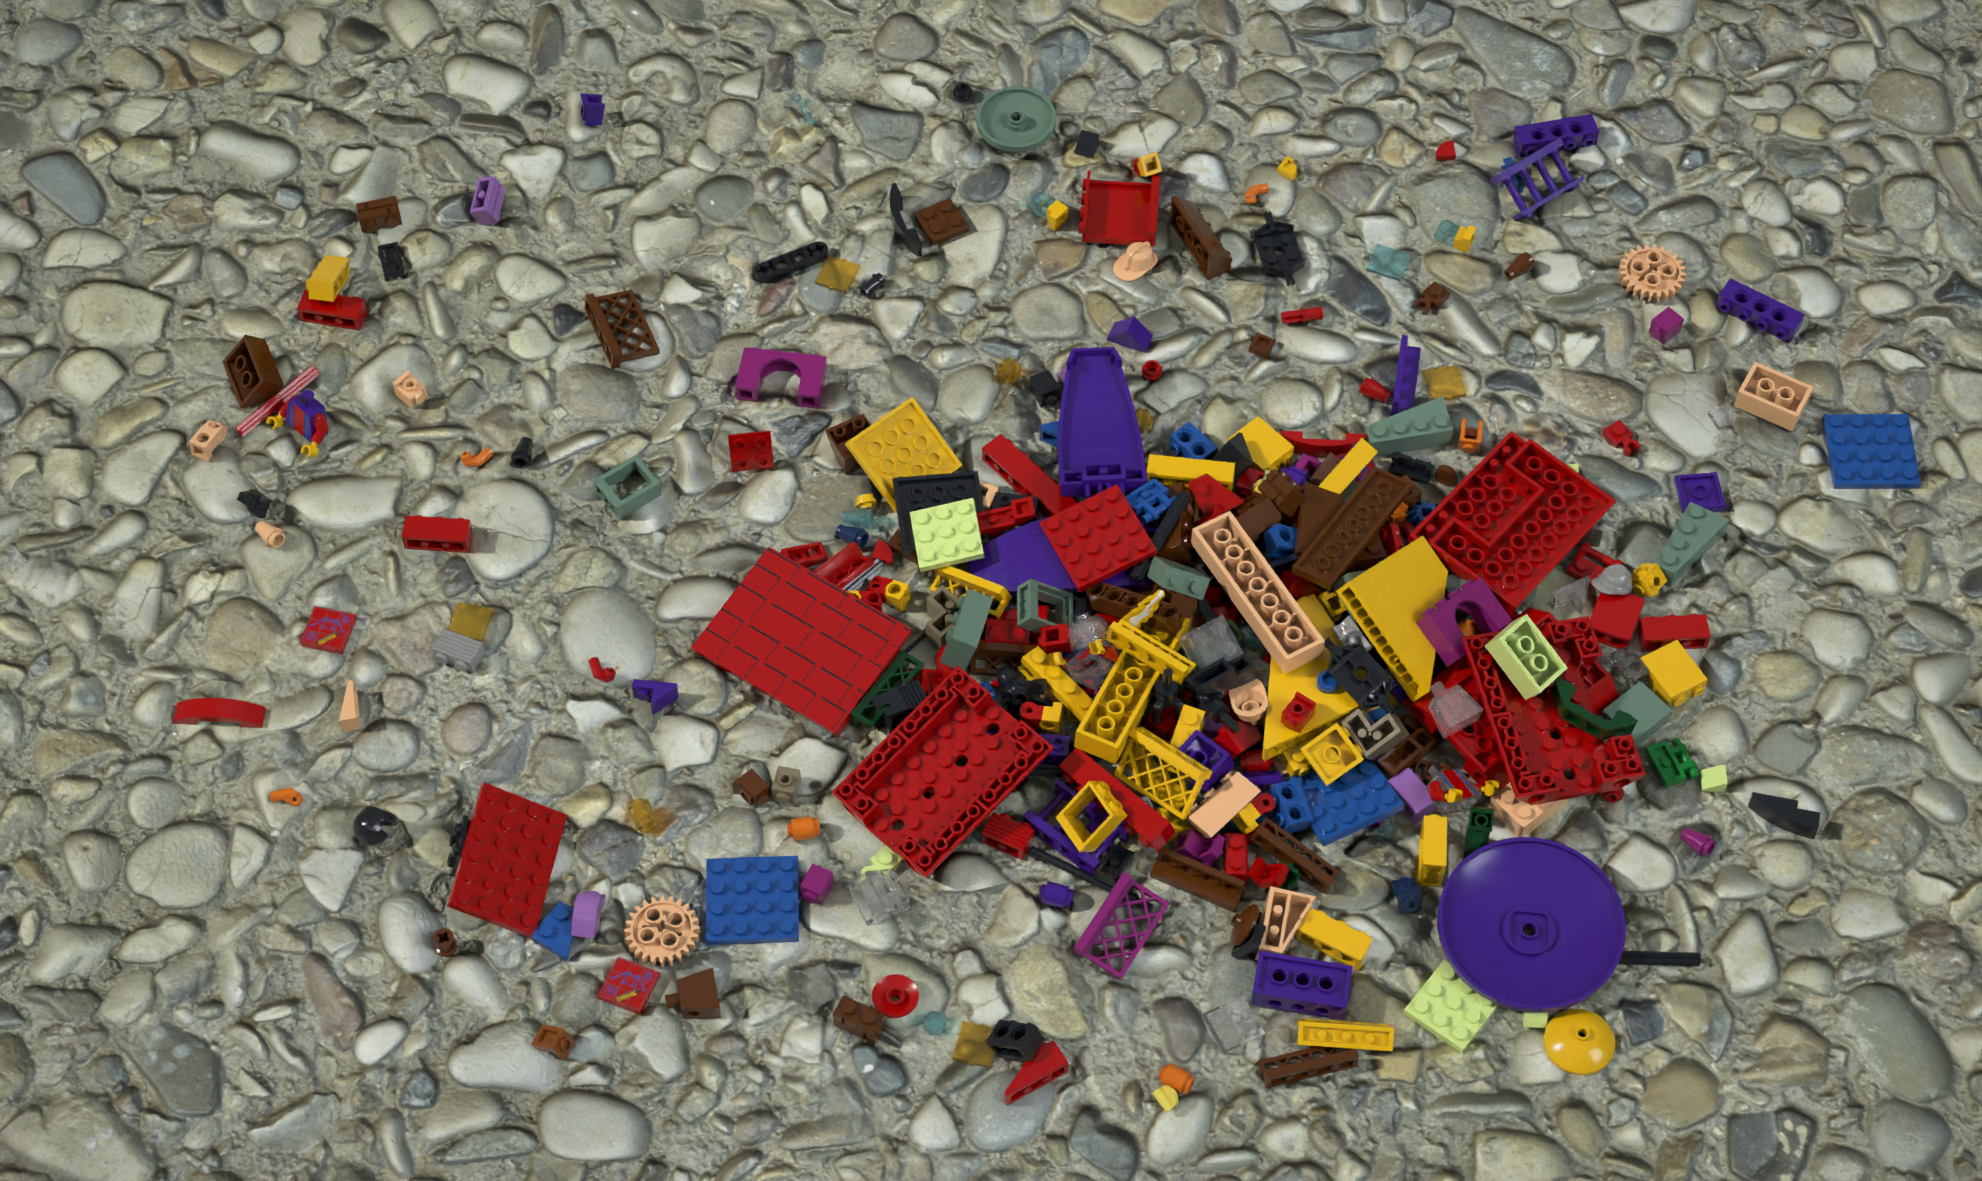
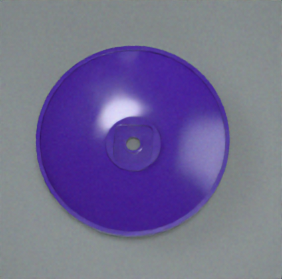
(1538, 887)

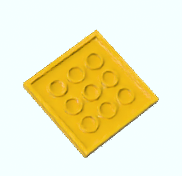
(902, 446)

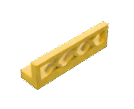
(969, 581)
(1149, 650)
(1345, 1034)

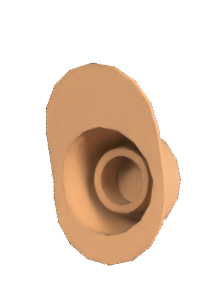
(1135, 261)
(1249, 701)

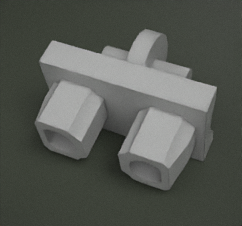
(1350, 634)

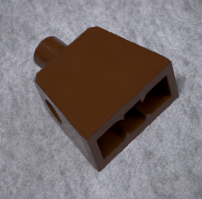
(696, 996)

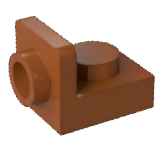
(553, 1040)

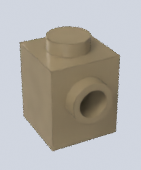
(786, 785)

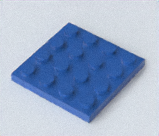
(1871, 451)
(1348, 802)
(752, 900)

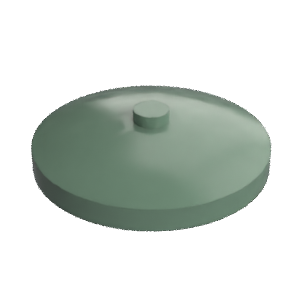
(1016, 119)

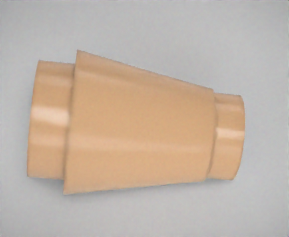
(271, 535)

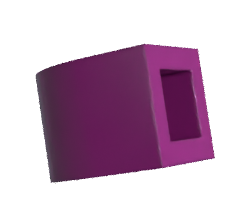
(1198, 848)

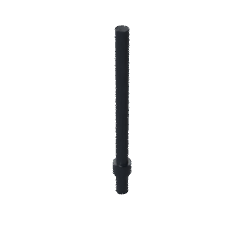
(1083, 875)

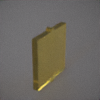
(837, 274)
(1444, 382)
(471, 620)
(972, 1045)

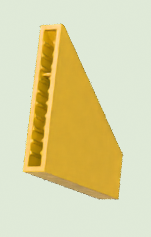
(1390, 603)
(1282, 689)

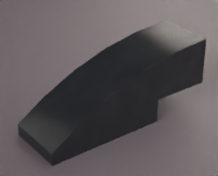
(1223, 675)
(1785, 814)

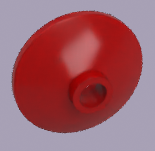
(891, 987)

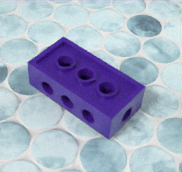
(1301, 985)

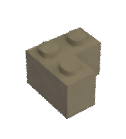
(941, 606)
(1374, 737)

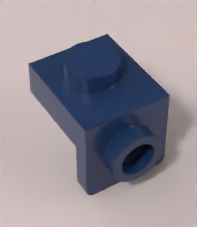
(1407, 895)

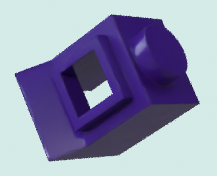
(592, 109)

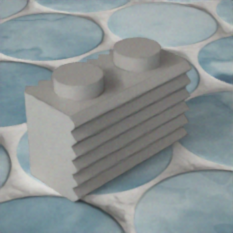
(458, 650)

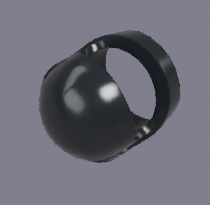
(368, 824)

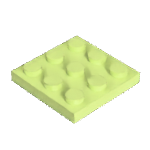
(947, 535)
(1450, 1008)

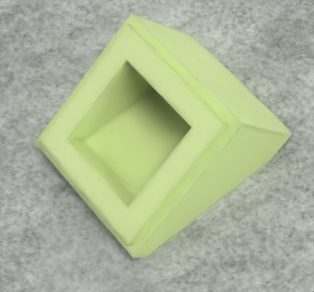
(1714, 779)
(1534, 1019)

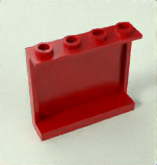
(1119, 211)

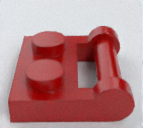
(1582, 567)

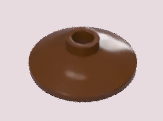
(1243, 924)

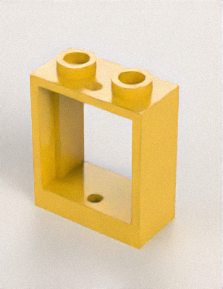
(1075, 828)
(1432, 851)

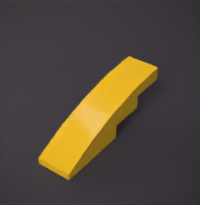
(1349, 467)

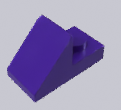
(659, 693)

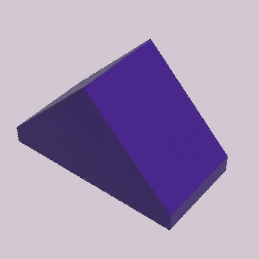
(1130, 334)

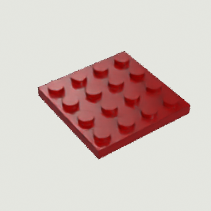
(1098, 538)

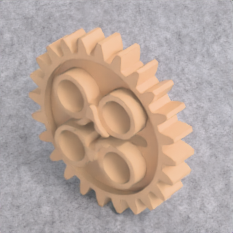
(1652, 273)
(662, 931)

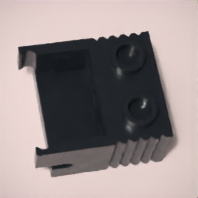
(901, 702)

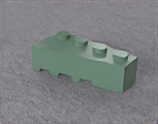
(1412, 429)

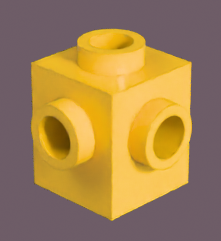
(1648, 580)
(1332, 605)

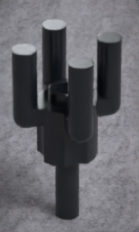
(1166, 695)
(1214, 707)

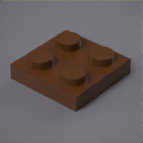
(941, 221)

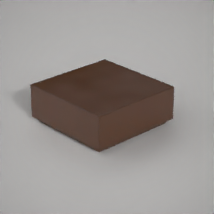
(1262, 345)

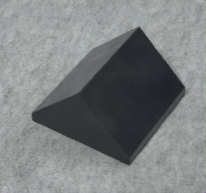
(1235, 452)

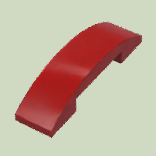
(1321, 447)
(1006, 517)
(220, 710)

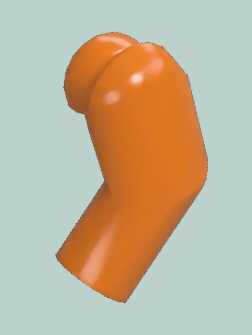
(1251, 193)
(476, 460)
(288, 795)

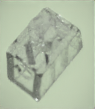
(1453, 709)

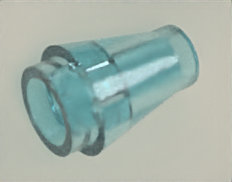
(859, 517)

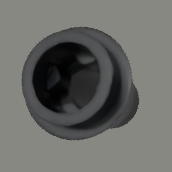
(522, 454)

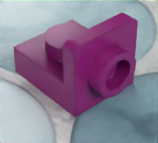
(1308, 464)

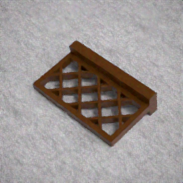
(606, 330)

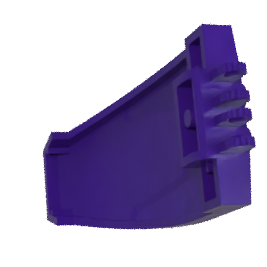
(1098, 427)
(1029, 555)

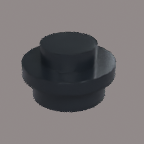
(962, 92)

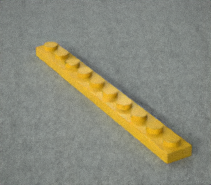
(1078, 704)

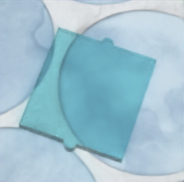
(1389, 262)

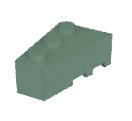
(966, 629)

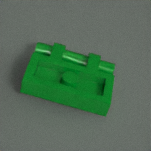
(1666, 764)

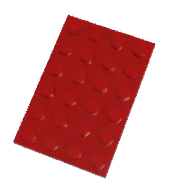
(507, 860)

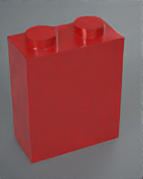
(1616, 618)

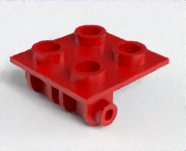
(751, 451)

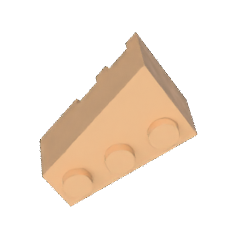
(1282, 917)

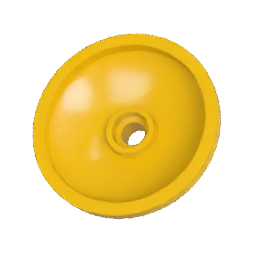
(1576, 1053)

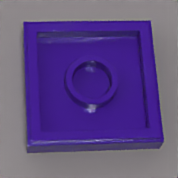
(1700, 489)

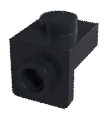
(255, 502)

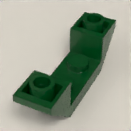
(1595, 725)
(1478, 829)

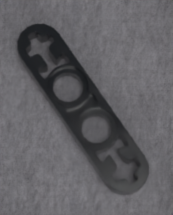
(789, 259)

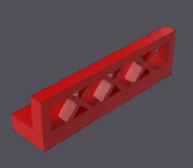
(847, 564)

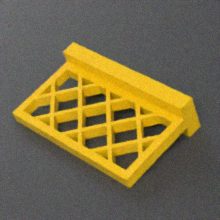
(1165, 753)

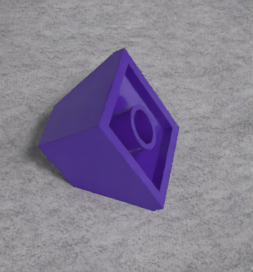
(1208, 754)

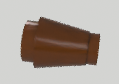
(1522, 264)

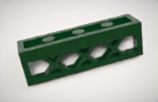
(884, 683)

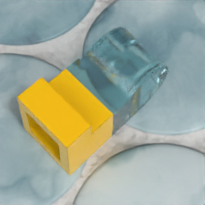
(1050, 209)
(1455, 235)

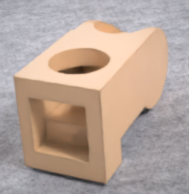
(207, 439)

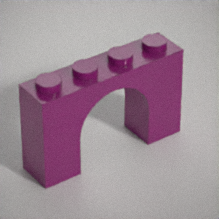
(759, 363)
(1441, 626)

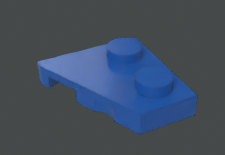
(556, 931)

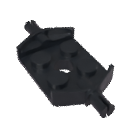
(1278, 237)
(1365, 692)

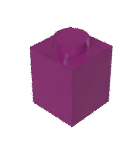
(1666, 325)
(817, 884)

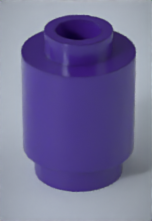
(1056, 894)

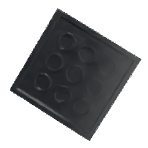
(930, 491)

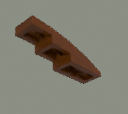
(1410, 751)

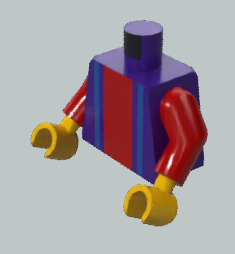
(306, 417)

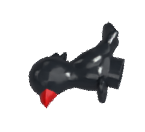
(1016, 687)

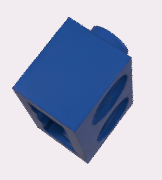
(1192, 443)
(1280, 541)
(1293, 805)

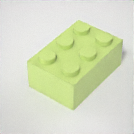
(1526, 657)

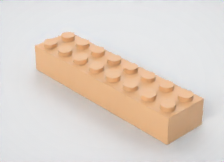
(1257, 592)

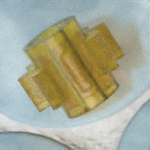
(1008, 370)
(1144, 420)

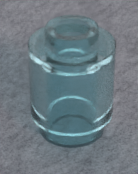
(1251, 640)

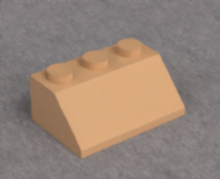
(1221, 804)

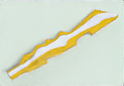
(1144, 610)

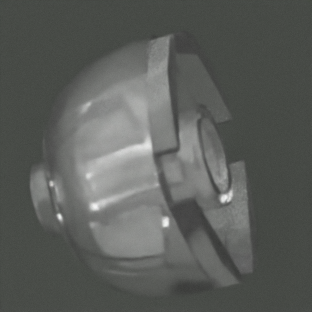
(1086, 630)

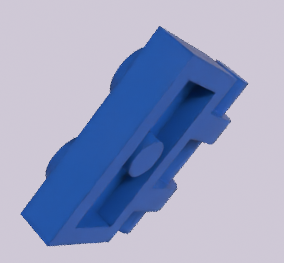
(1148, 495)

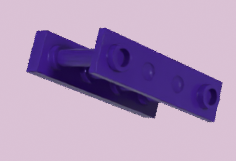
(1521, 169)
(1054, 835)

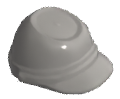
(1614, 580)

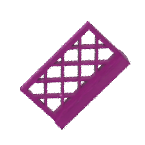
(1102, 919)

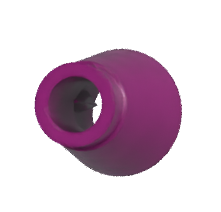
(1699, 842)

